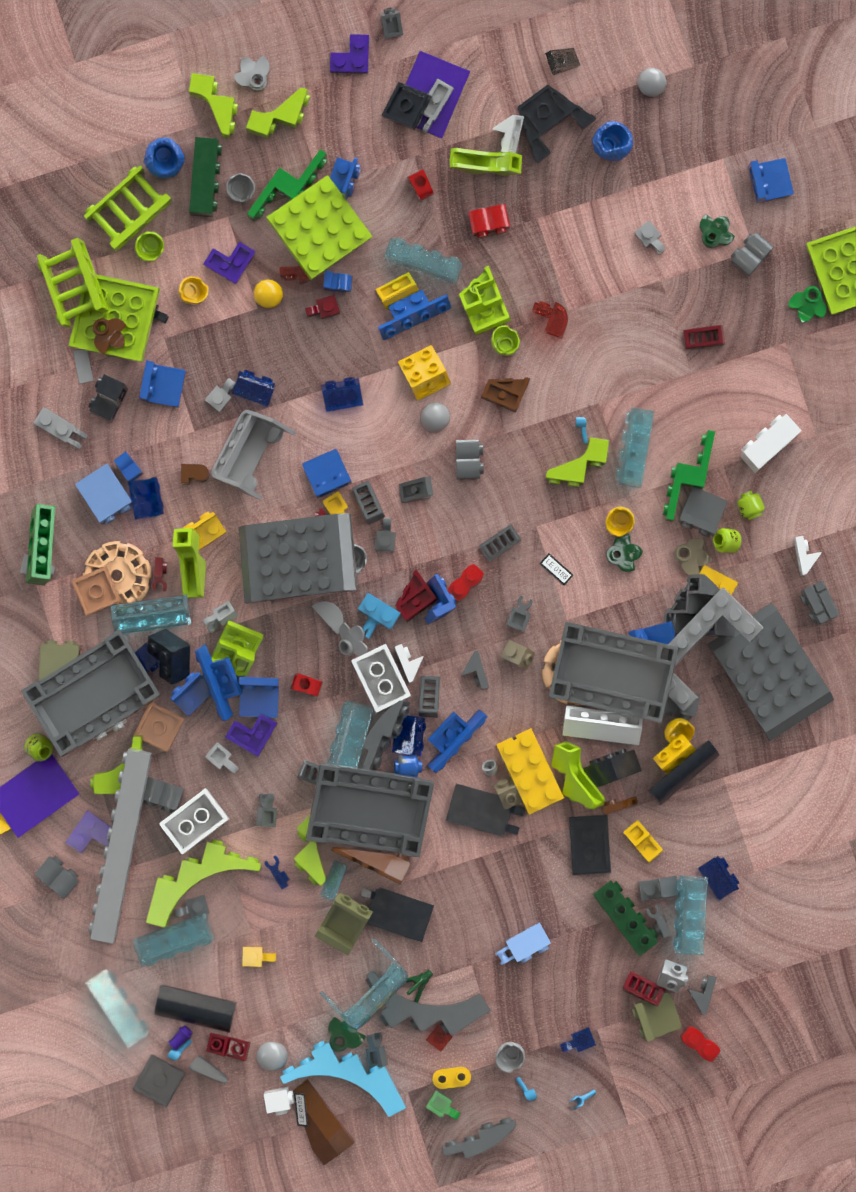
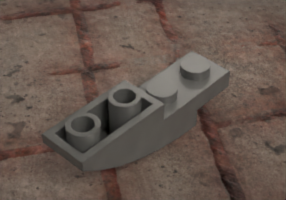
(386, 727)
(489, 1137)

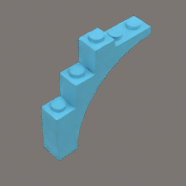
(326, 1063)

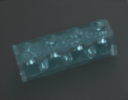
(423, 261)
(635, 447)
(151, 614)
(350, 734)
(690, 915)
(173, 939)
(117, 1008)

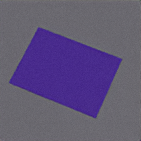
(423, 77)
(35, 795)

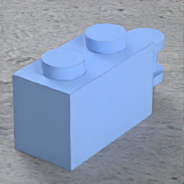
(525, 944)

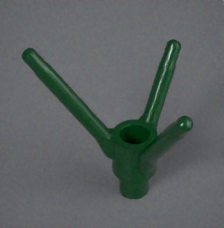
(420, 982)

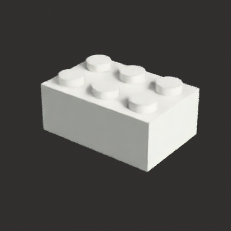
(769, 442)
(381, 678)
(194, 821)

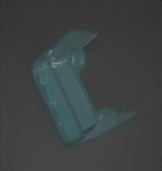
(376, 996)

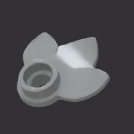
(251, 71)
(352, 640)

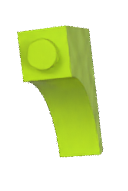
(107, 781)

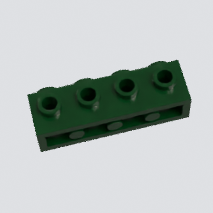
(204, 177)
(625, 918)

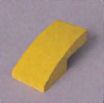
(643, 841)

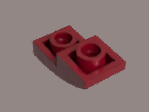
(228, 1046)

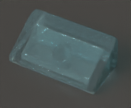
(333, 880)

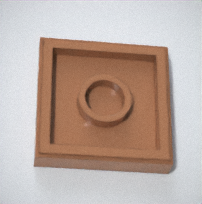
(96, 591)
(159, 727)

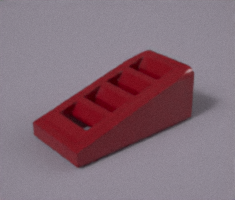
(720, 331)
(639, 979)

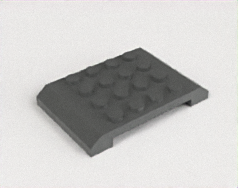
(297, 558)
(614, 672)
(772, 674)
(91, 694)
(369, 809)

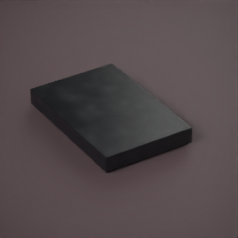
(589, 844)

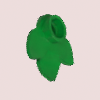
(806, 306)

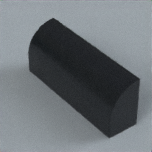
(684, 772)
(195, 1008)

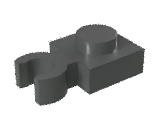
(519, 617)

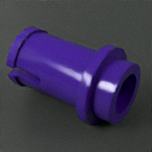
(180, 1037)

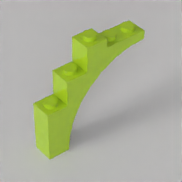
(214, 860)

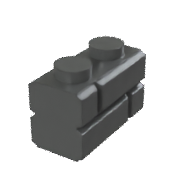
(819, 603)

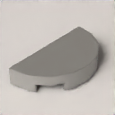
(330, 614)

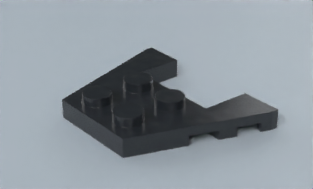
(544, 112)

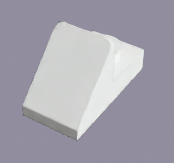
(512, 129)
(805, 561)
(410, 668)

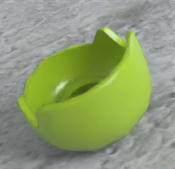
(149, 246)
(505, 341)

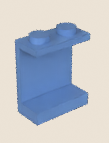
(104, 494)

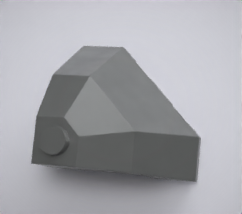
(691, 601)

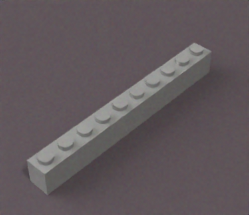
(121, 845)

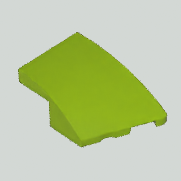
(484, 303)
(239, 645)

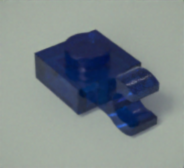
(281, 877)
(581, 1040)

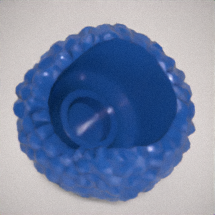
(612, 141)
(164, 158)

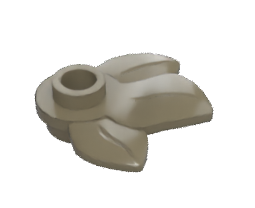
(695, 556)

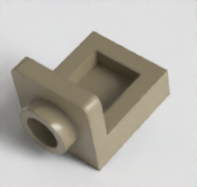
(518, 654)
(507, 792)

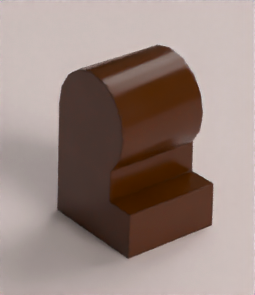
(193, 472)

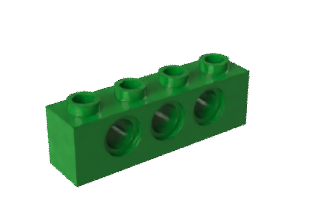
(40, 544)

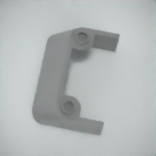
(245, 450)

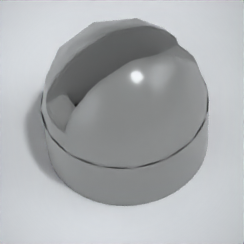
(487, 764)

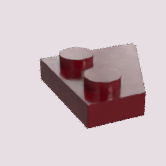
(415, 597)

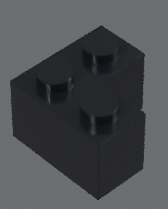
(108, 399)
(173, 655)
(613, 767)

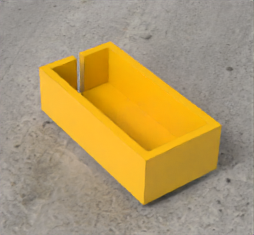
(530, 771)

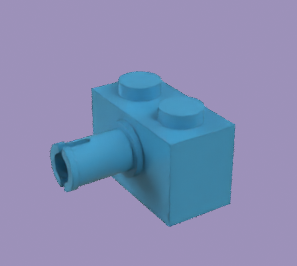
(377, 614)

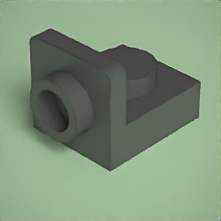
(391, 22)

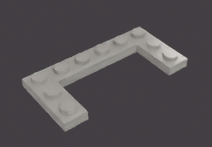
(720, 605)

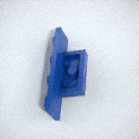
(411, 312)
(220, 679)
(451, 736)

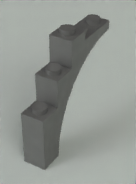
(453, 1016)

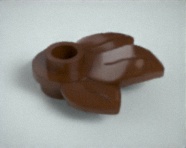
(110, 336)

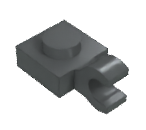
(385, 539)
(266, 814)
(195, 906)
(661, 926)
(375, 1053)

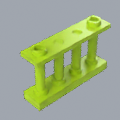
(146, 214)
(90, 285)

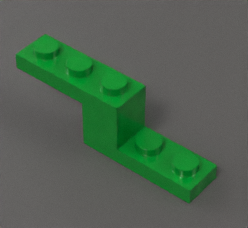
(287, 185)
(688, 475)

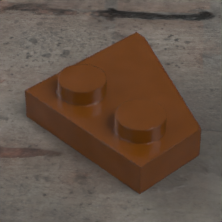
(505, 392)
(613, 805)

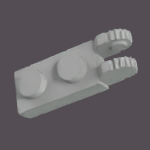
(440, 94)
(58, 427)

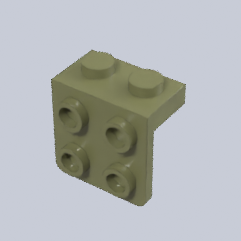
(656, 1020)

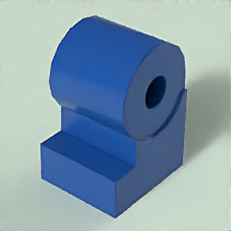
(337, 282)
(128, 467)

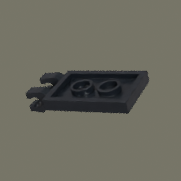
(481, 811)
(398, 913)

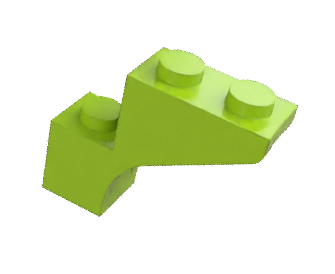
(223, 107)
(287, 113)
(485, 162)
(574, 471)
(191, 563)
(577, 784)
(309, 857)

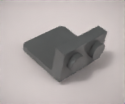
(702, 512)

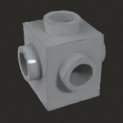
(672, 976)

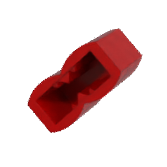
(489, 220)
(469, 579)
(695, 1039)

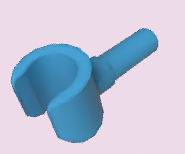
(581, 422)
(175, 1054)
(529, 1094)
(580, 1099)

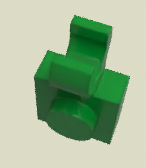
(441, 1104)

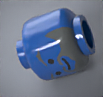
(407, 765)

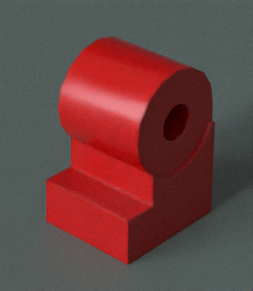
(421, 185)
(306, 684)

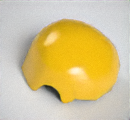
(192, 290)
(268, 293)
(619, 521)
(677, 727)

